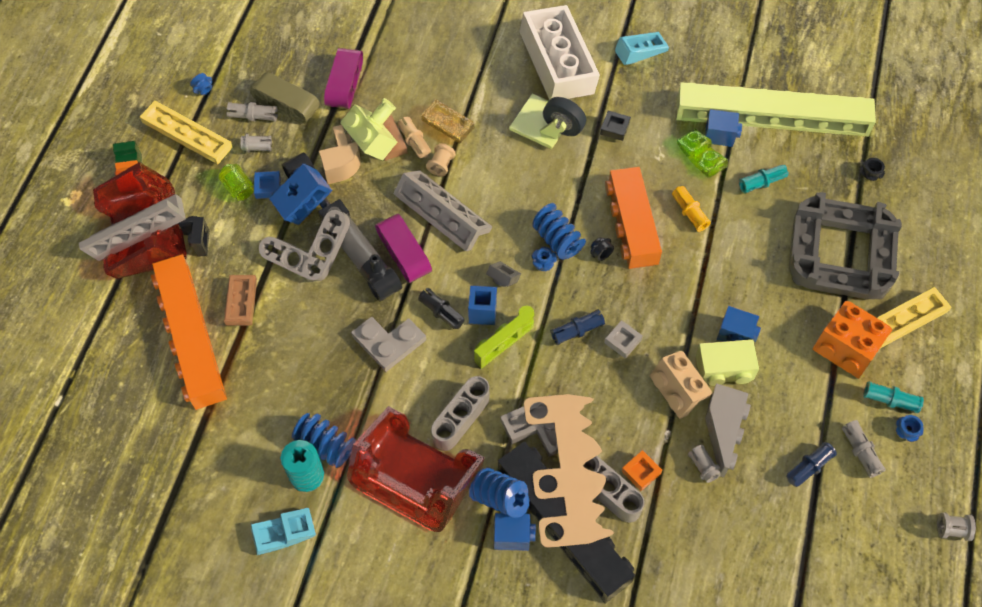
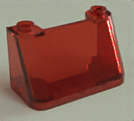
(125, 196)
(410, 473)

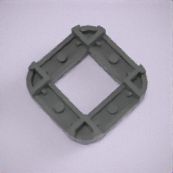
(882, 254)

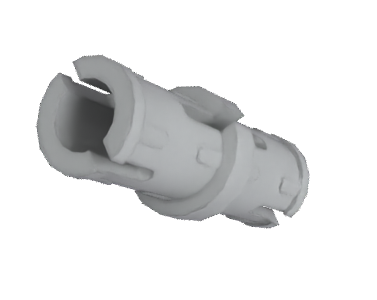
(252, 111)
(863, 449)

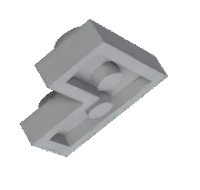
(391, 347)
(518, 428)

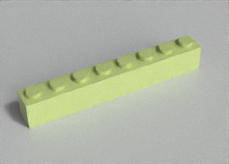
(779, 109)

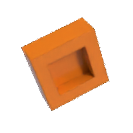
(641, 470)

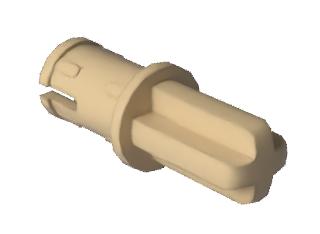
(414, 137)

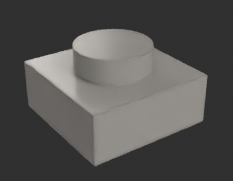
(623, 339)

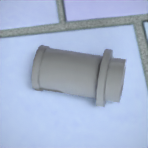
(256, 143)
(705, 464)

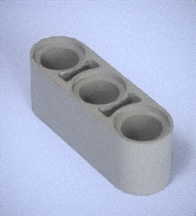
(462, 401)
(623, 492)

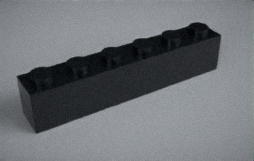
(595, 561)

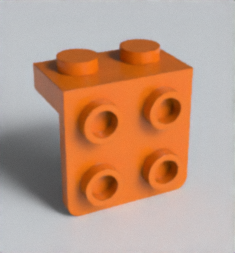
(852, 339)

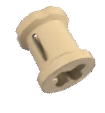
(440, 160)

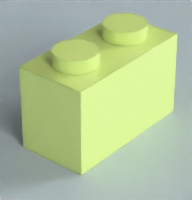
(727, 362)

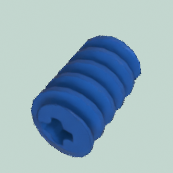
(557, 233)
(324, 440)
(500, 492)

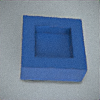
(266, 183)

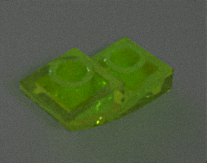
(700, 152)

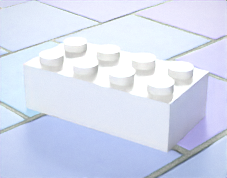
(559, 53)

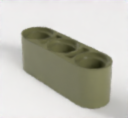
(288, 98)

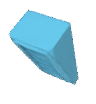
(629, 54)

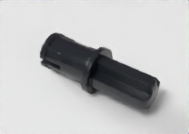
(441, 309)

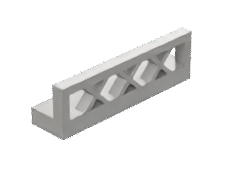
(441, 209)
(134, 228)

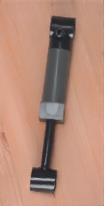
(380, 278)

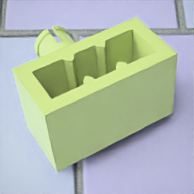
(368, 129)

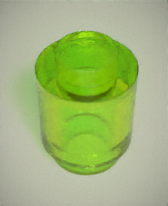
(236, 182)

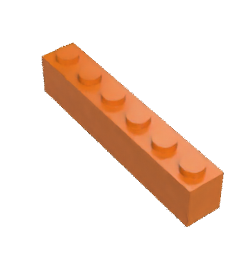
(189, 333)

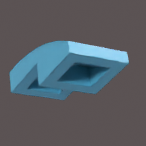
(283, 532)

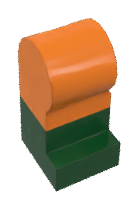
(126, 155)

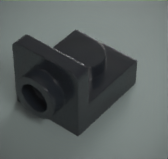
(197, 233)

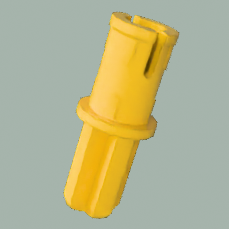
(691, 208)

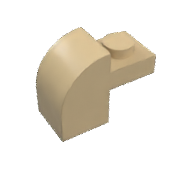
(340, 161)

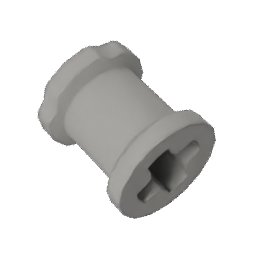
(945, 526)

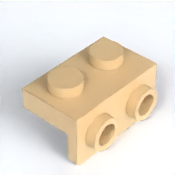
(680, 383)

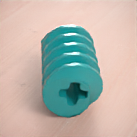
(302, 465)

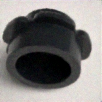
(875, 165)
(601, 248)

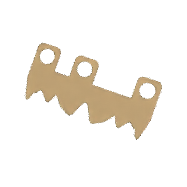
(574, 481)

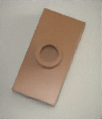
(240, 300)

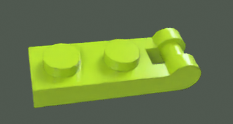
(504, 337)

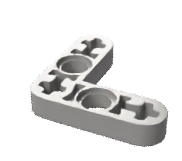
(307, 259)

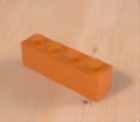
(634, 218)

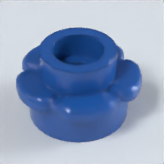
(201, 84)
(543, 264)
(909, 421)

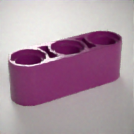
(343, 78)
(403, 248)

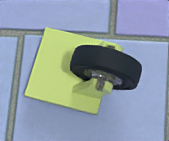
(548, 120)

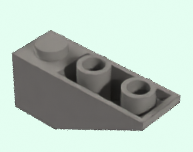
(723, 422)

